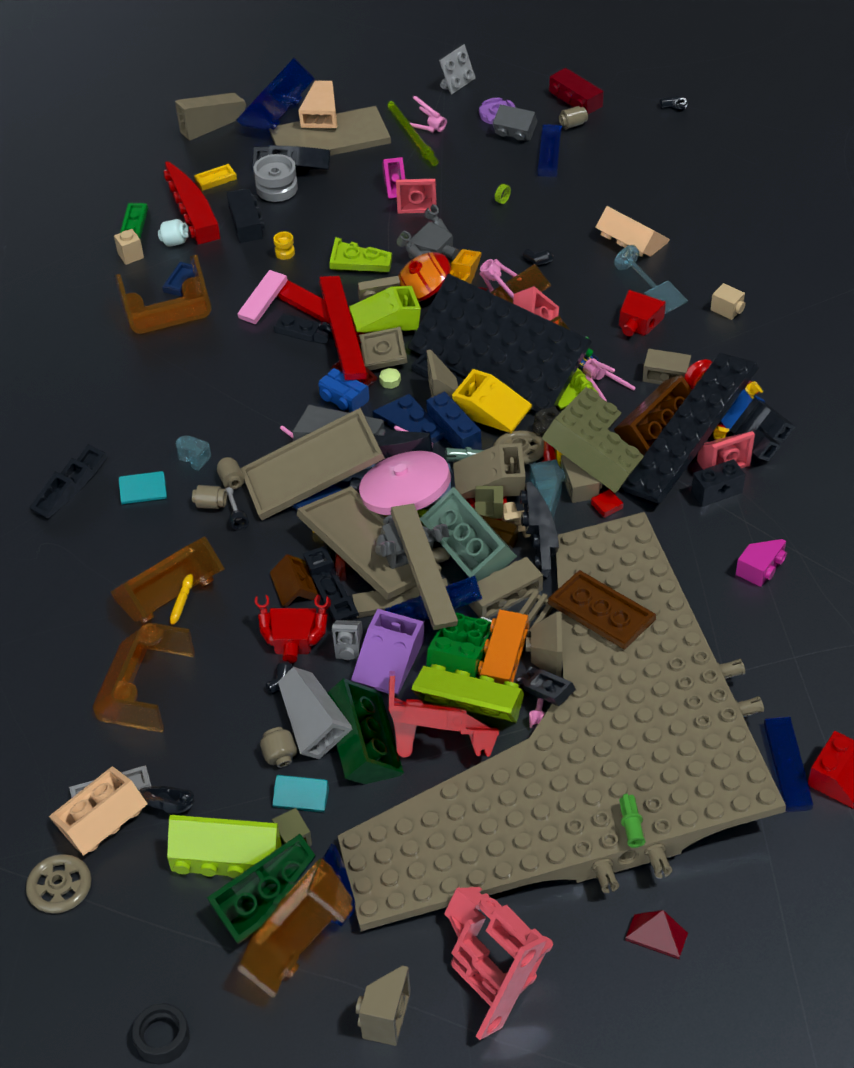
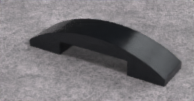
(328, 584)

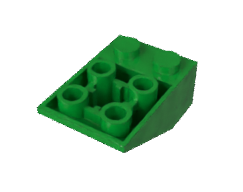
(460, 645)

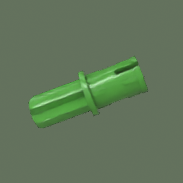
(631, 821)

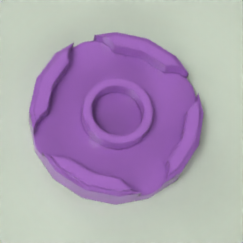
(490, 107)

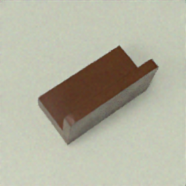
(292, 580)

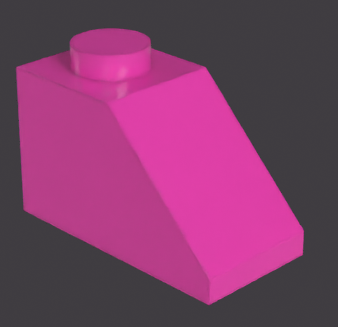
(393, 170)

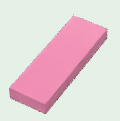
(262, 297)

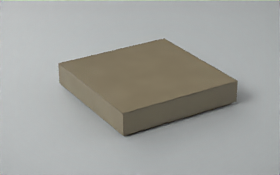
(383, 348)

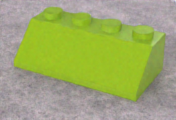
(473, 694)
(218, 845)

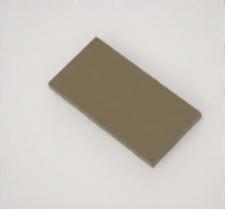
(355, 131)
(311, 464)
(353, 533)

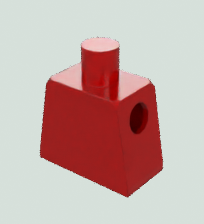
(640, 313)

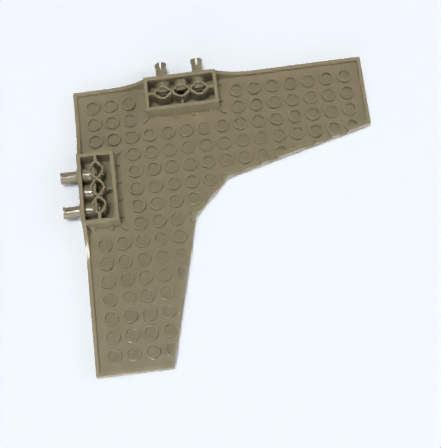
(549, 808)

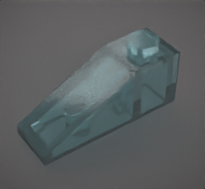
(548, 480)

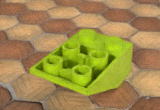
(387, 310)

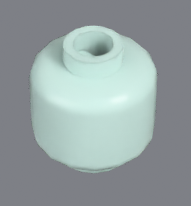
(173, 232)

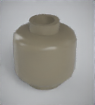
(278, 747)

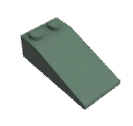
(471, 538)

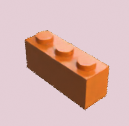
(505, 646)

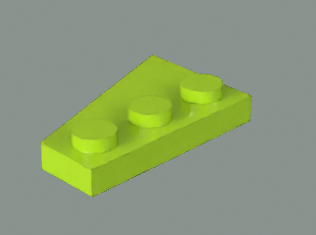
(352, 257)

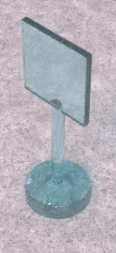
(664, 291)

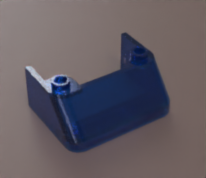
(277, 97)

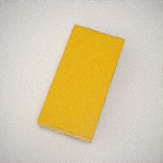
(215, 177)

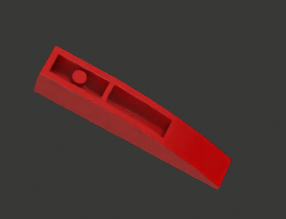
(192, 205)

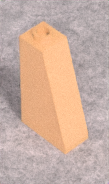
(319, 107)

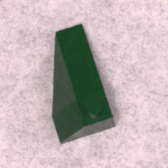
(257, 892)

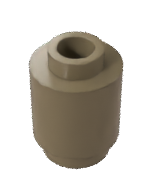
(573, 117)
(230, 473)
(209, 497)

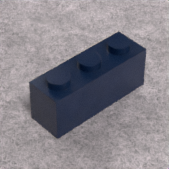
(458, 427)

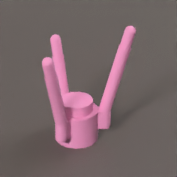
(435, 121)
(491, 271)
(597, 370)

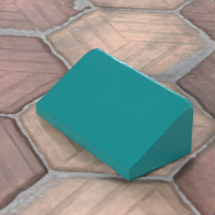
(142, 487)
(300, 793)

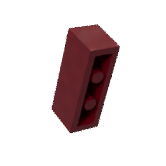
(576, 90)

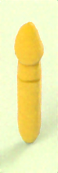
(181, 599)

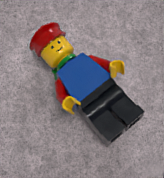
(747, 415)

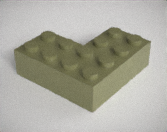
(585, 438)

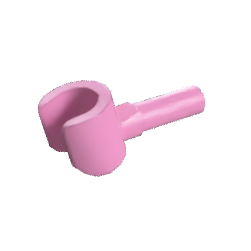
(536, 715)

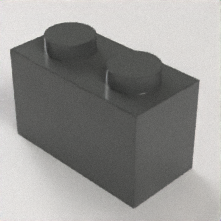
(514, 122)

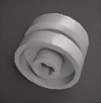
(275, 177)

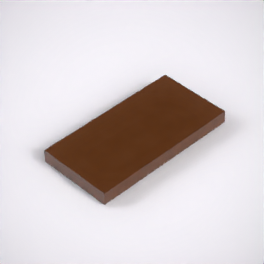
(602, 609)

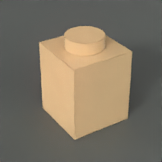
(128, 246)
(728, 301)

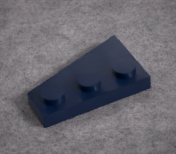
(409, 416)

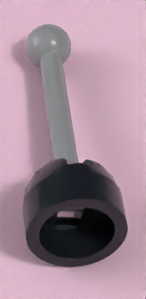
(238, 518)

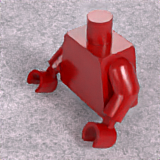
(293, 629)

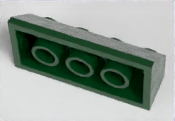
(369, 748)

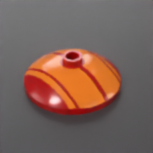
(425, 274)

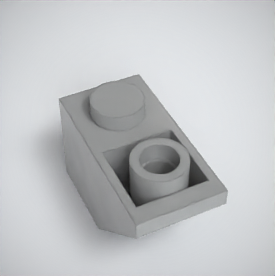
(347, 639)

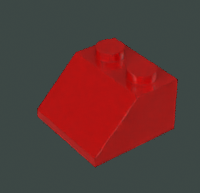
(834, 769)

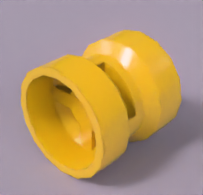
(284, 245)

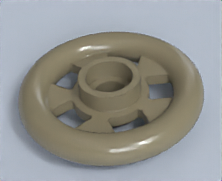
(525, 438)
(58, 903)

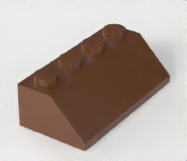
(653, 414)

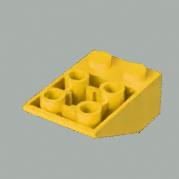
(490, 401)

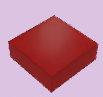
(606, 503)

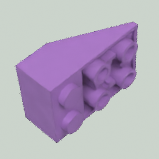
(388, 646)

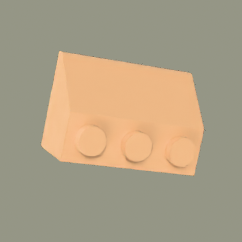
(630, 232)
(98, 810)

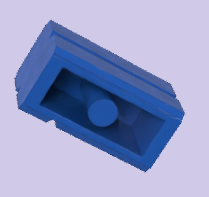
(344, 393)

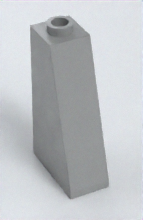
(312, 713)

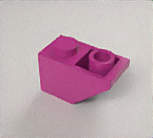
(760, 561)

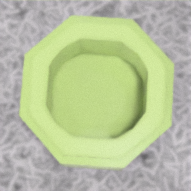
(390, 378)

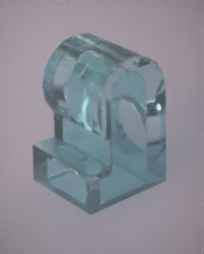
(193, 451)

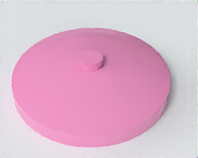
(404, 480)

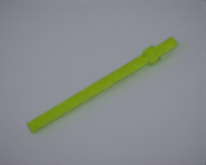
(426, 151)

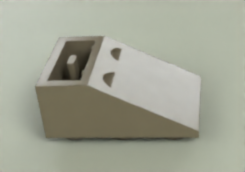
(492, 467)

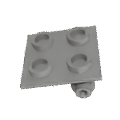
(456, 70)

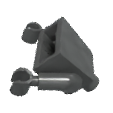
(431, 238)
(390, 545)

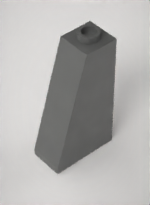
(317, 417)

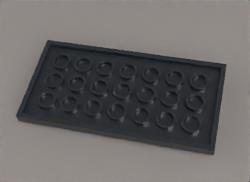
(499, 338)

